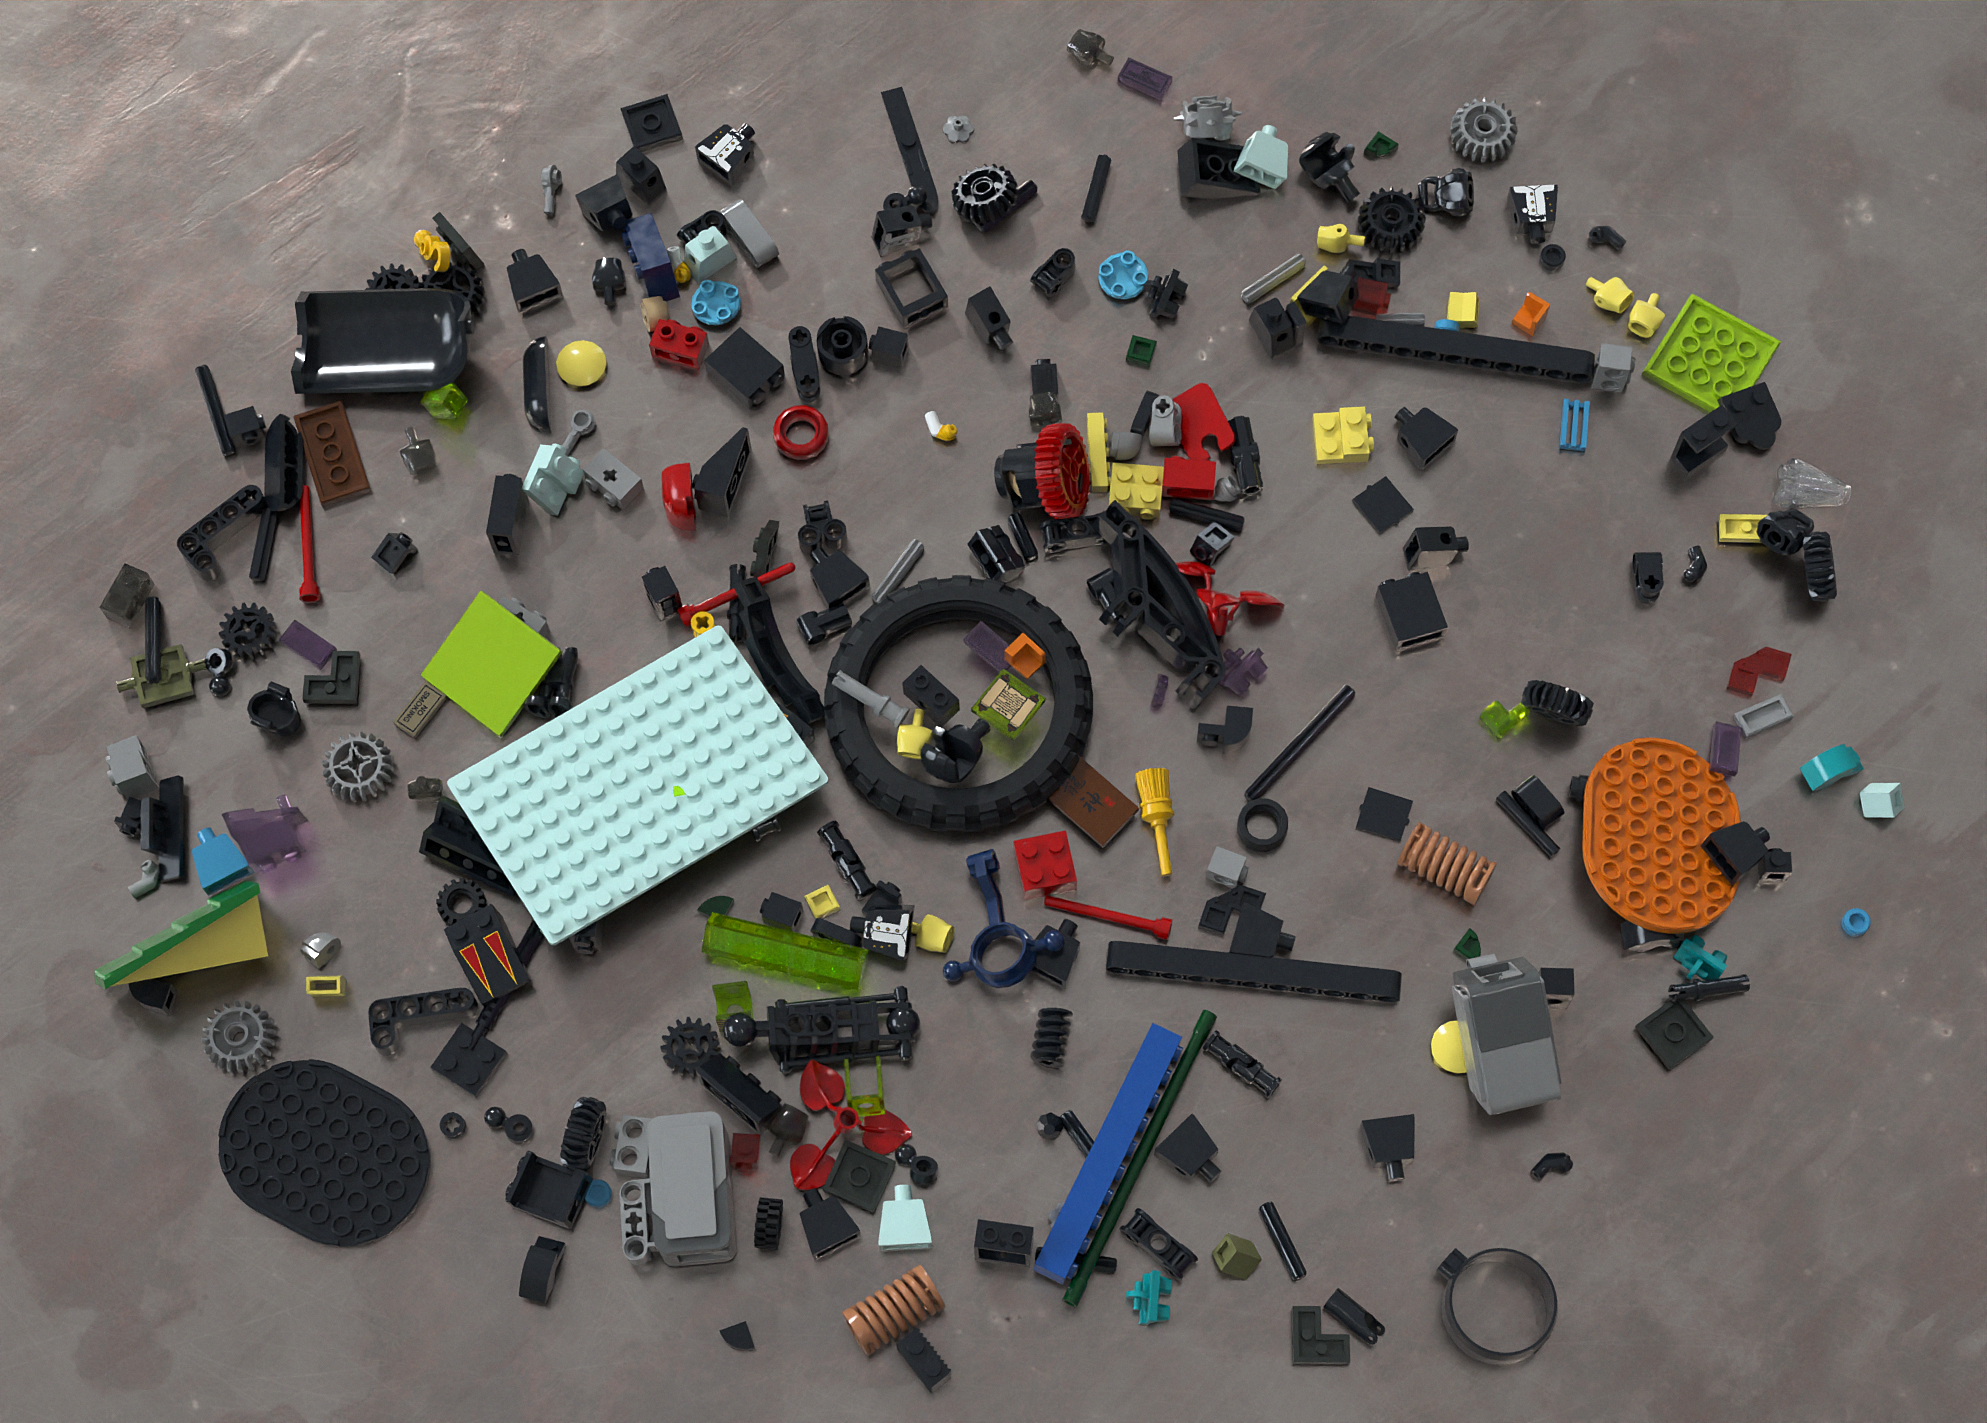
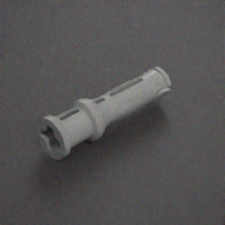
(882, 705)

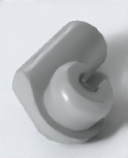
(148, 880)

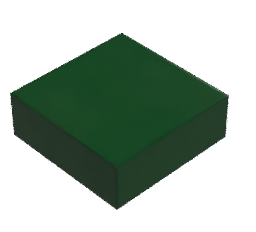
(1141, 350)

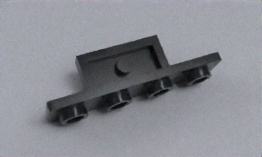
(164, 827)

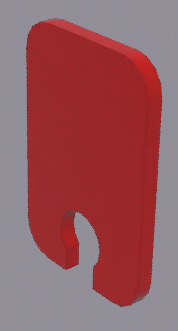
(1202, 418)

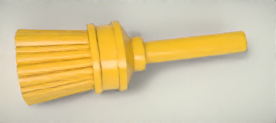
(1157, 809)

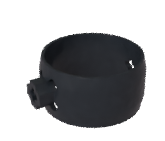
(1457, 1263)

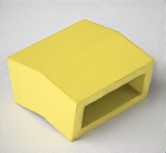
(1464, 309)
(311, 982)

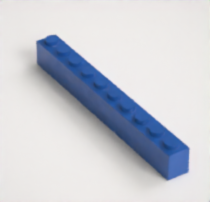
(1107, 1154)

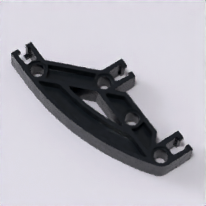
(1145, 563)

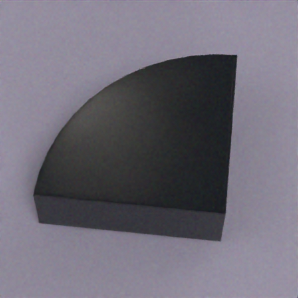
(738, 1336)

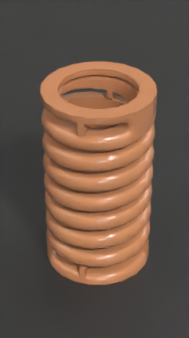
(1443, 867)
(887, 1304)

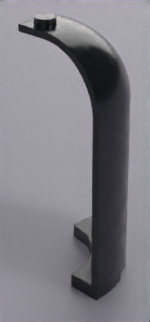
(380, 340)

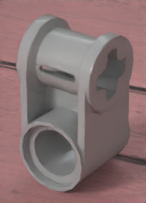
(1165, 422)

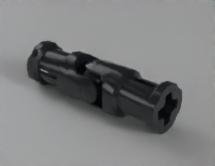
(847, 860)
(1245, 1067)

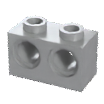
(1613, 367)
(628, 1146)

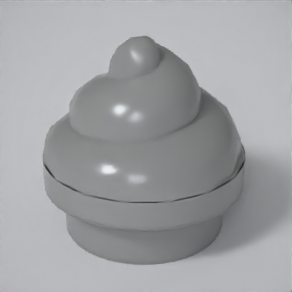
(1226, 489)

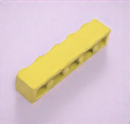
(1098, 452)

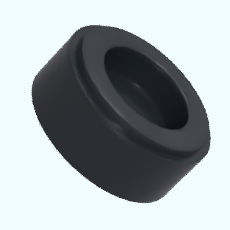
(1552, 257)

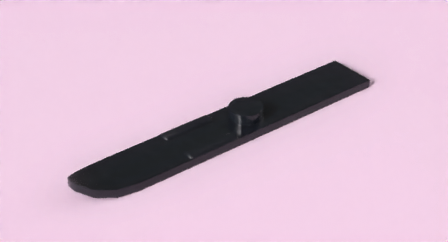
(910, 145)

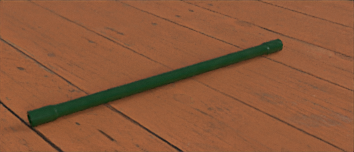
(1080, 1280)

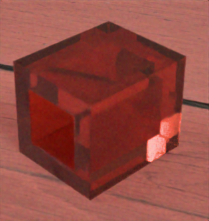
(1372, 297)

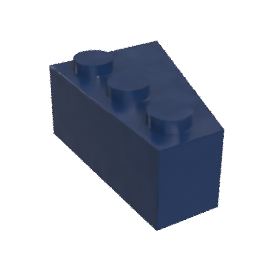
(651, 257)

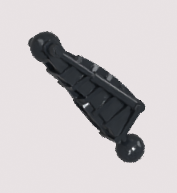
(784, 1044)

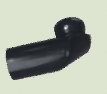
(1605, 234)
(1698, 565)
(1552, 1160)

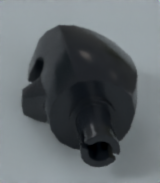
(1328, 166)
(955, 751)

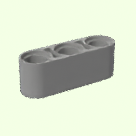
(749, 233)

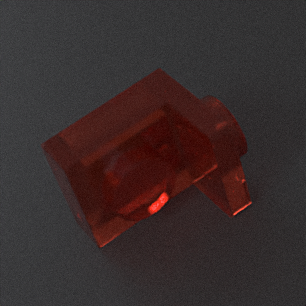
(745, 1152)

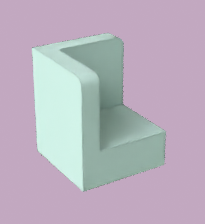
(1882, 800)

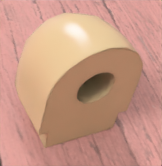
(653, 310)

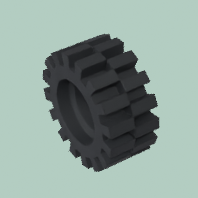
(457, 889)
(768, 1223)

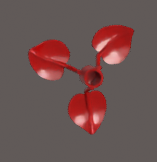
(1215, 601)
(820, 1088)

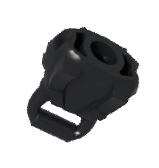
(1452, 192)
(1784, 531)

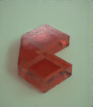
(1765, 662)

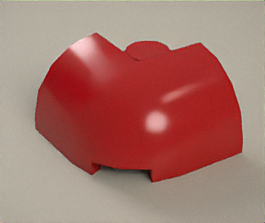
(678, 496)

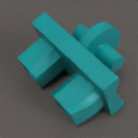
(1700, 961)
(1146, 1297)

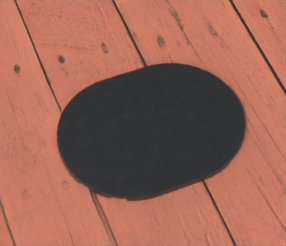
(324, 1153)

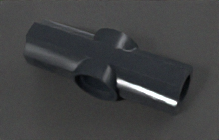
(1245, 456)

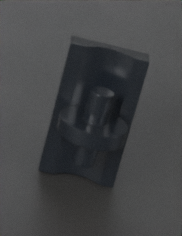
(1170, 285)

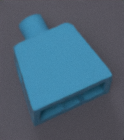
(218, 862)

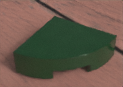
(1380, 146)
(717, 905)
(1468, 946)

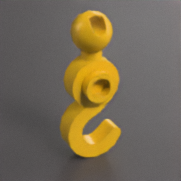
(433, 249)

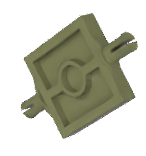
(175, 677)

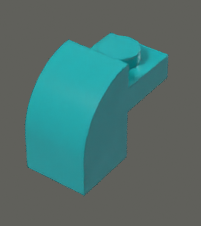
(1831, 767)

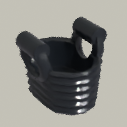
(274, 710)

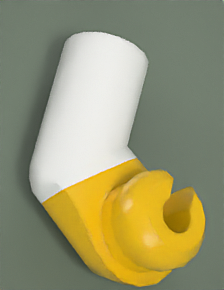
(680, 269)
(938, 430)

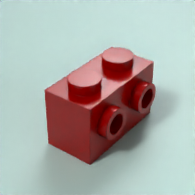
(679, 343)
(1188, 478)

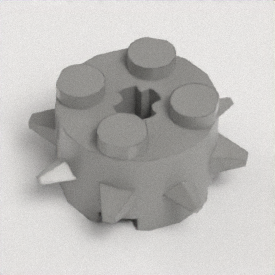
(1208, 118)

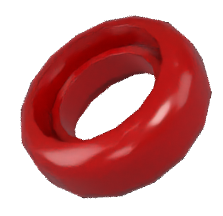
(800, 451)

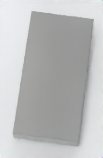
(1763, 716)

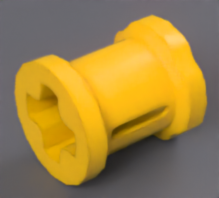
(703, 620)

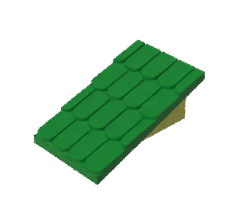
(214, 935)

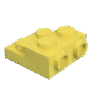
(1342, 436)
(1137, 489)

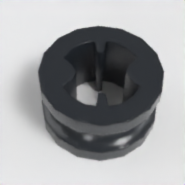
(458, 1131)

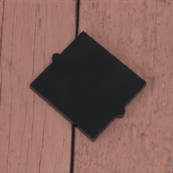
(1382, 505)
(1384, 814)

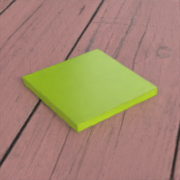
(1709, 354)
(491, 663)

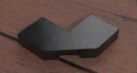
(1219, 909)

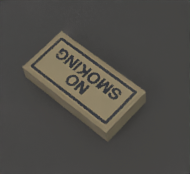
(420, 710)

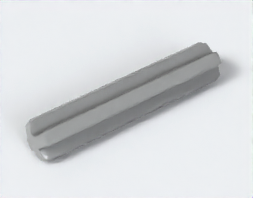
(1273, 278)
(898, 571)

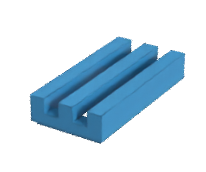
(1584, 429)

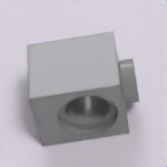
(1227, 867)

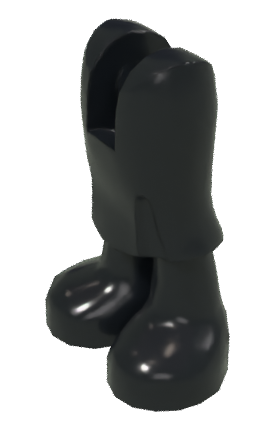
(559, 680)

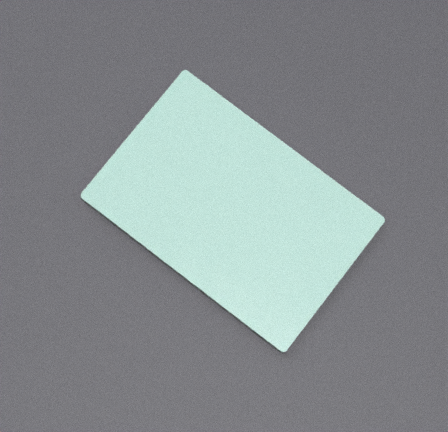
(588, 800)

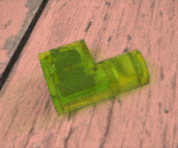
(1501, 720)

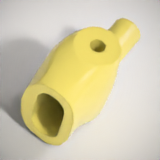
(1337, 238)
(1612, 295)
(1645, 317)
(913, 736)
(933, 934)

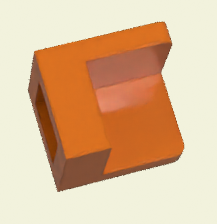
(1531, 314)
(1025, 656)

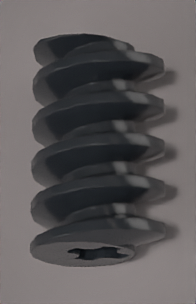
(1048, 1036)

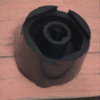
(842, 345)

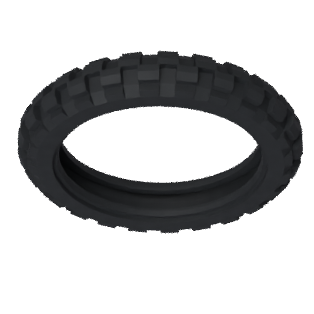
(986, 804)

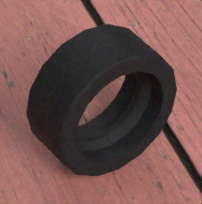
(1272, 807)

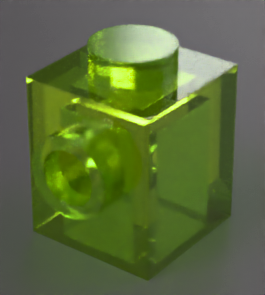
(445, 402)

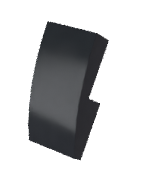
(1380, 270)

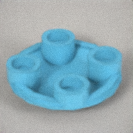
(1123, 275)
(716, 302)

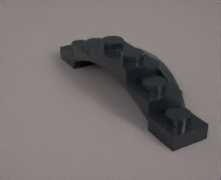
(771, 653)

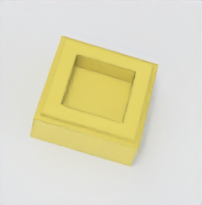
(822, 902)

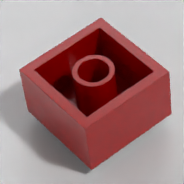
(1045, 865)

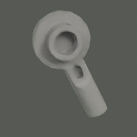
(551, 178)
(581, 423)

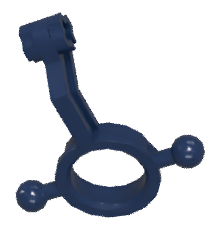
(982, 867)

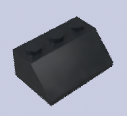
(739, 1091)

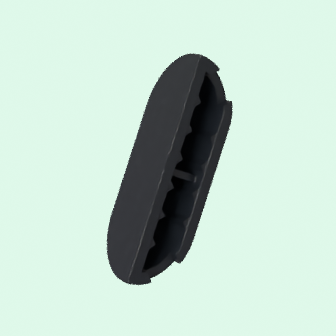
(537, 385)
(283, 465)

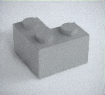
(130, 768)

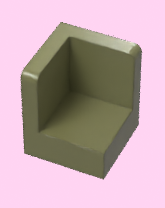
(1236, 1256)

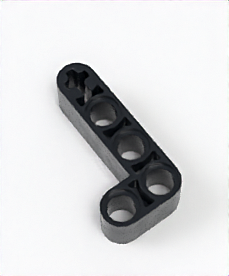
(225, 530)
(422, 1014)

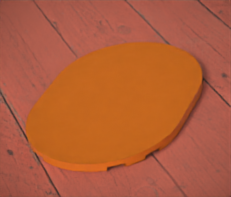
(1644, 833)

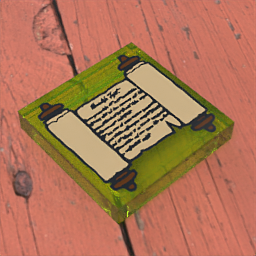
(1008, 704)

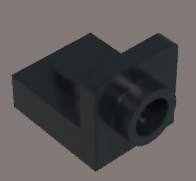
(1044, 376)
(1210, 543)
(393, 551)
(130, 820)
(885, 894)

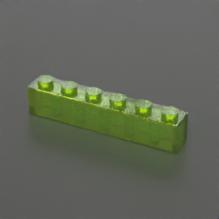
(784, 951)

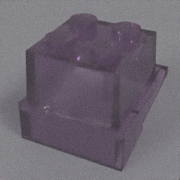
(268, 835)

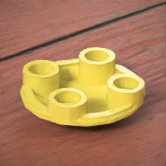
(581, 363)
(1447, 1048)

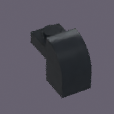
(1232, 734)
(1642, 939)
(154, 995)
(540, 1268)

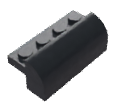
(458, 845)

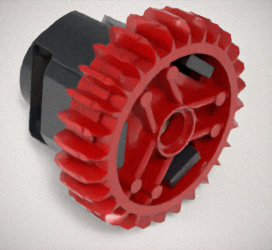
(1046, 473)

